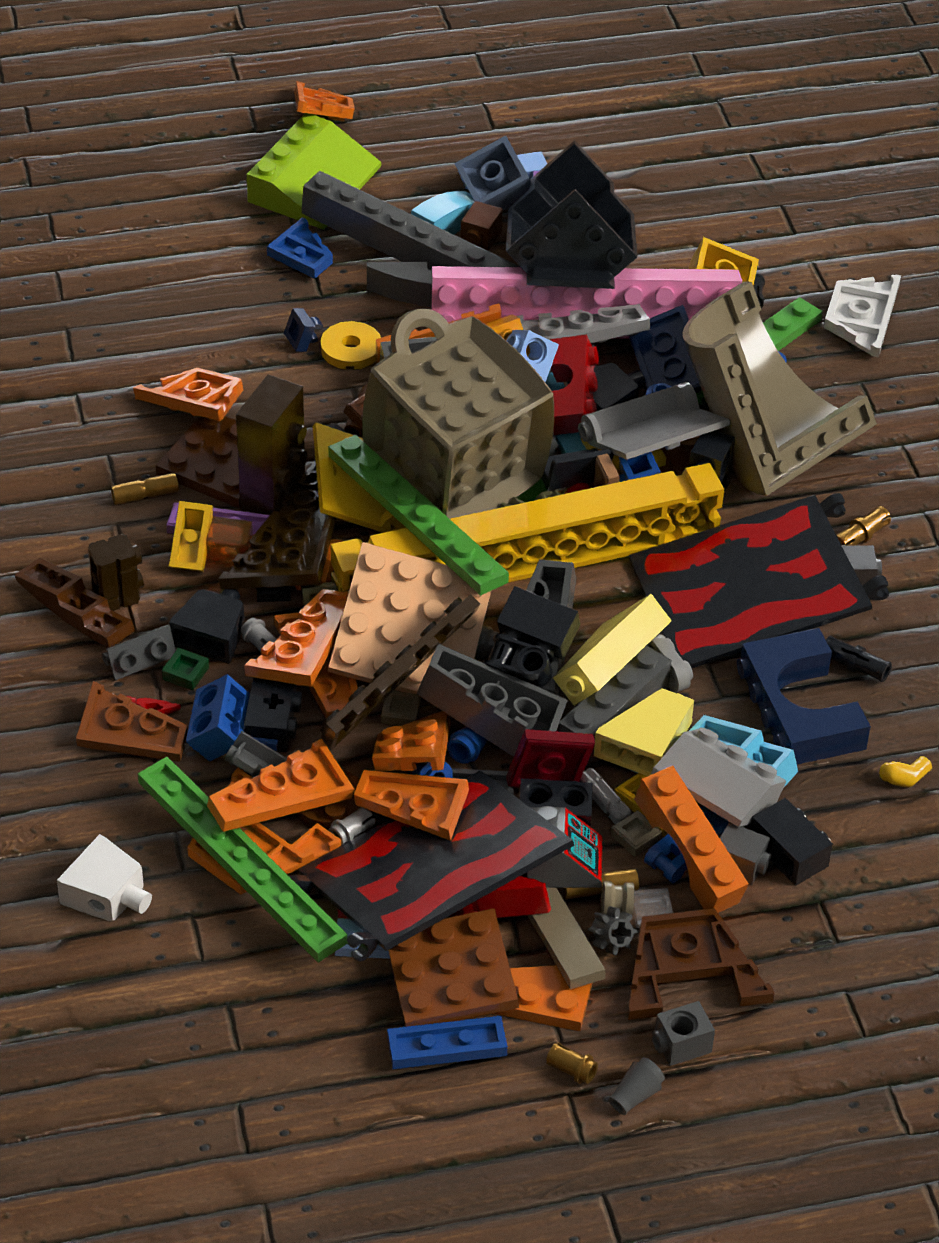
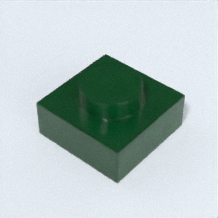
(185, 669)

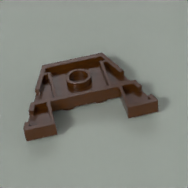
(690, 948)

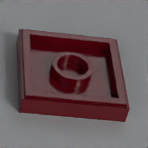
(550, 756)

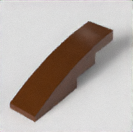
(69, 600)

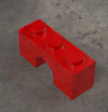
(574, 364)

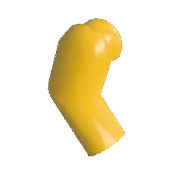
(905, 774)

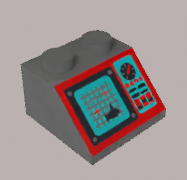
(578, 865)

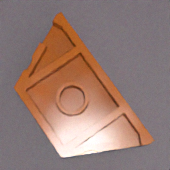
(323, 103)
(194, 392)
(413, 743)

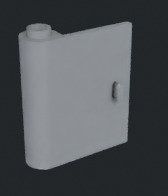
(649, 422)

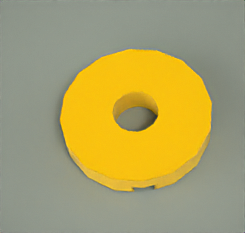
(336, 338)

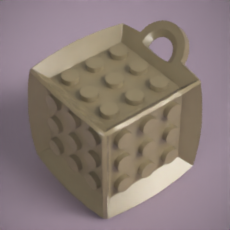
(459, 415)

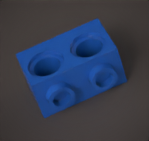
(217, 717)

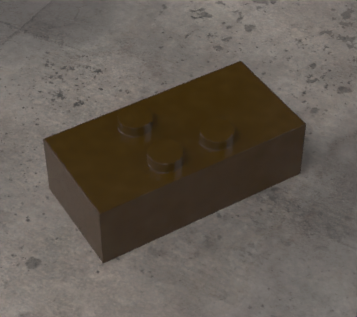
(270, 445)

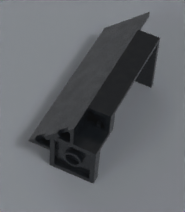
(571, 225)

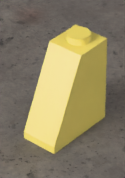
(645, 731)

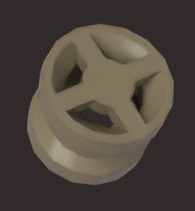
(617, 896)

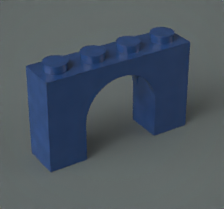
(809, 732)

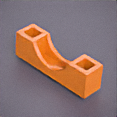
(710, 867)

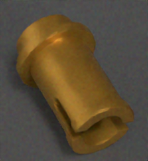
(579, 1066)

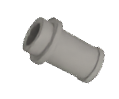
(256, 633)
(352, 825)

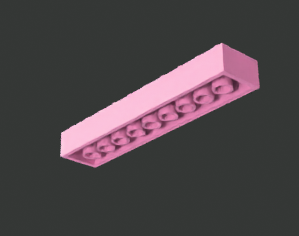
(656, 290)

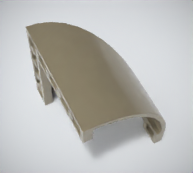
(771, 412)

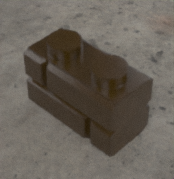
(116, 571)

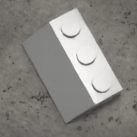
(723, 776)

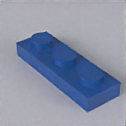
(447, 1042)

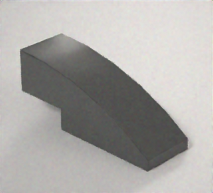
(401, 281)

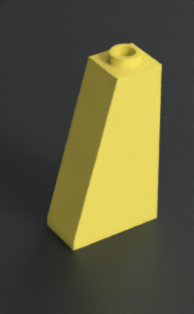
(611, 649)

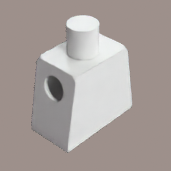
(103, 882)

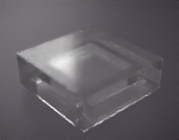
(651, 903)

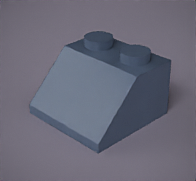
(495, 174)

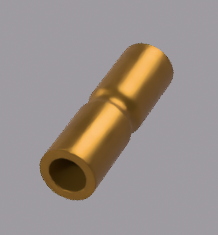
(149, 487)
(615, 877)

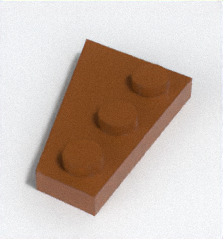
(127, 728)

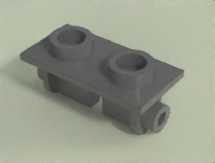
(140, 652)
(252, 755)

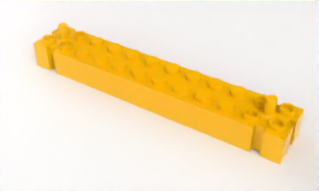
(572, 526)

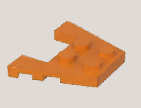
(287, 856)

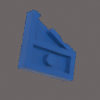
(301, 250)

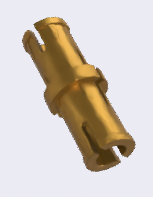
(863, 528)

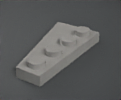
(599, 327)

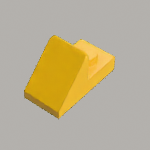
(190, 536)

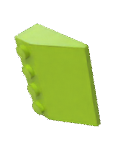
(303, 151)

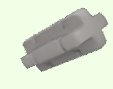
(606, 797)

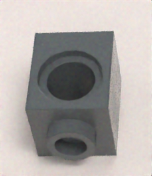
(695, 1029)

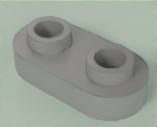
(681, 671)

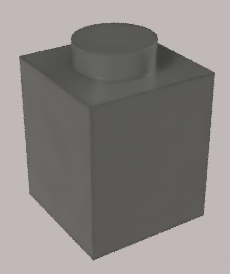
(747, 850)

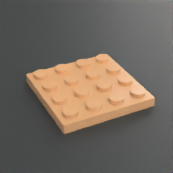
(391, 605)

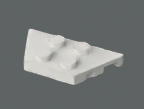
(862, 311)

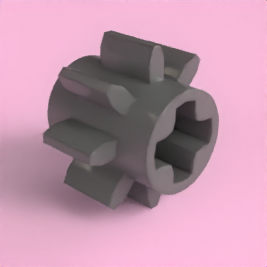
(603, 927)

